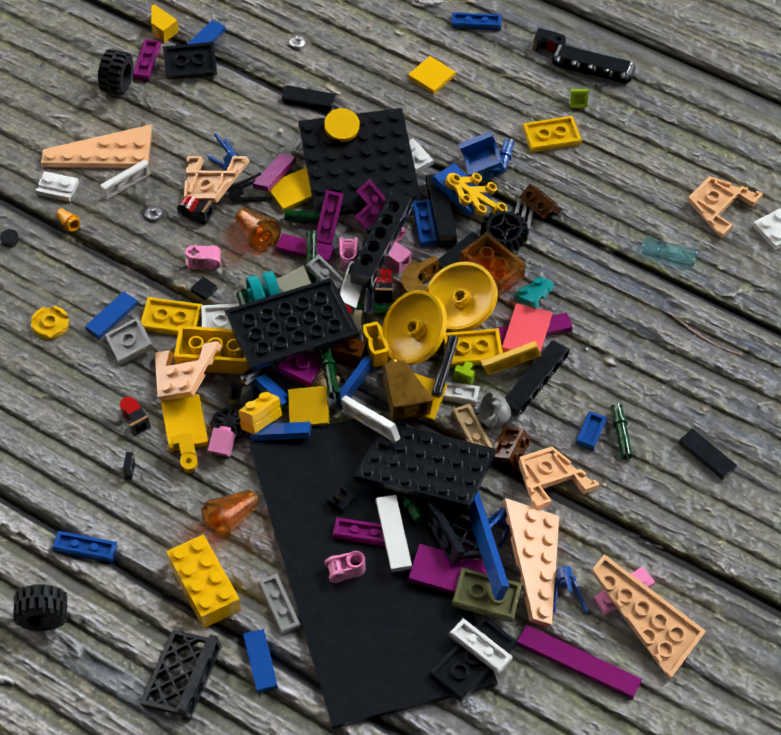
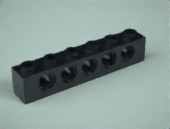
(380, 240)

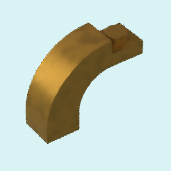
(417, 273)

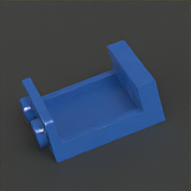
(482, 156)

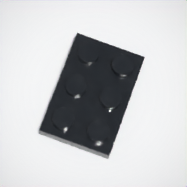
(190, 60)

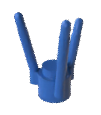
(229, 150)
(500, 518)
(566, 579)

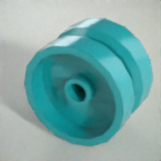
(261, 289)

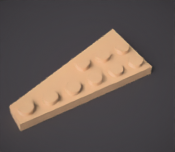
(106, 151)
(535, 554)
(658, 624)

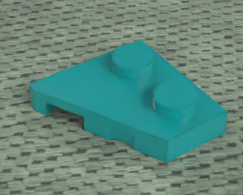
(533, 292)

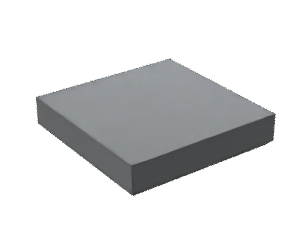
(129, 341)

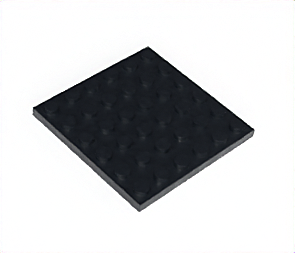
(376, 153)

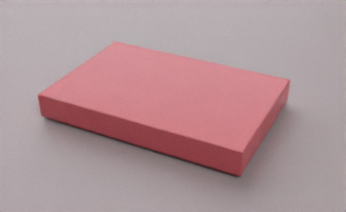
(526, 326)

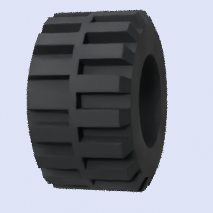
(115, 72)
(40, 607)

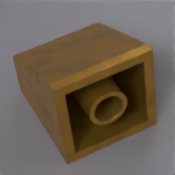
(405, 392)

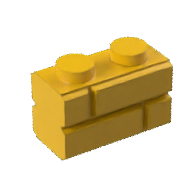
(260, 412)

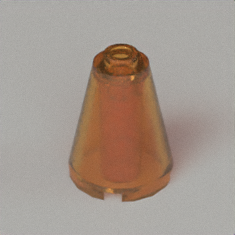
(258, 229)
(228, 511)

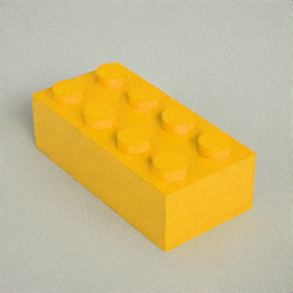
(227, 360)
(203, 581)

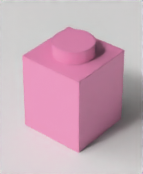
(398, 258)
(222, 441)

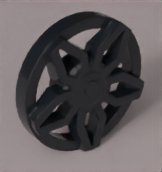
(228, 421)

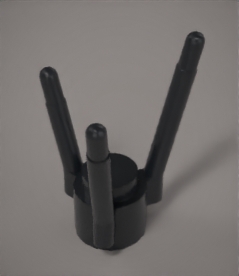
(235, 190)

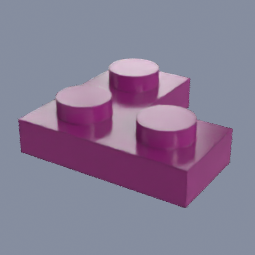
(374, 200)

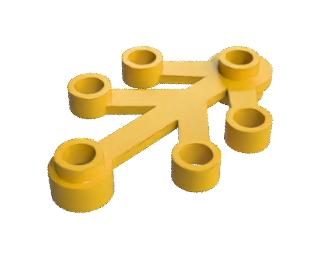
(474, 194)

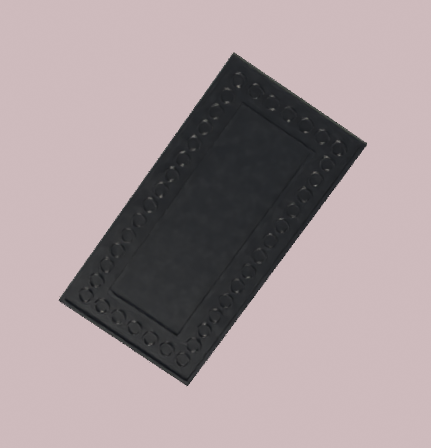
(373, 632)

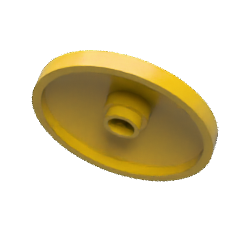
(466, 293)
(415, 327)

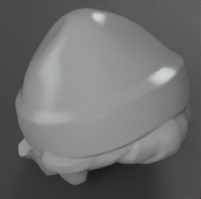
(494, 410)

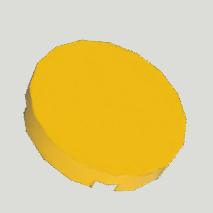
(341, 124)
(49, 322)

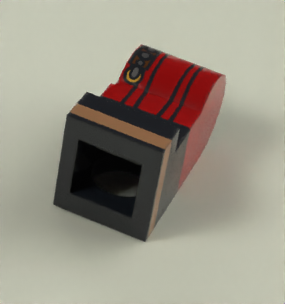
(548, 40)
(196, 209)
(384, 285)
(137, 418)

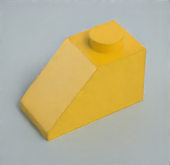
(163, 24)

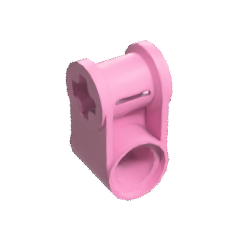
(347, 249)
(205, 257)
(344, 566)

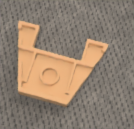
(211, 184)
(715, 197)
(184, 378)
(547, 469)

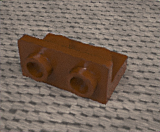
(539, 201)
(511, 445)

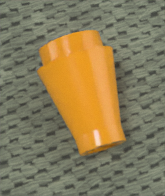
(68, 220)

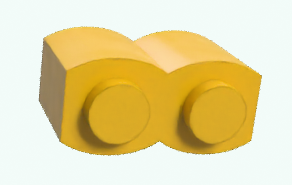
(376, 343)

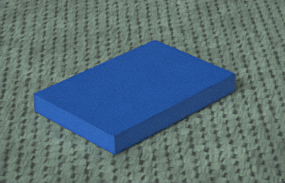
(440, 181)

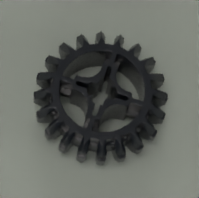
(515, 229)

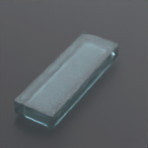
(669, 251)

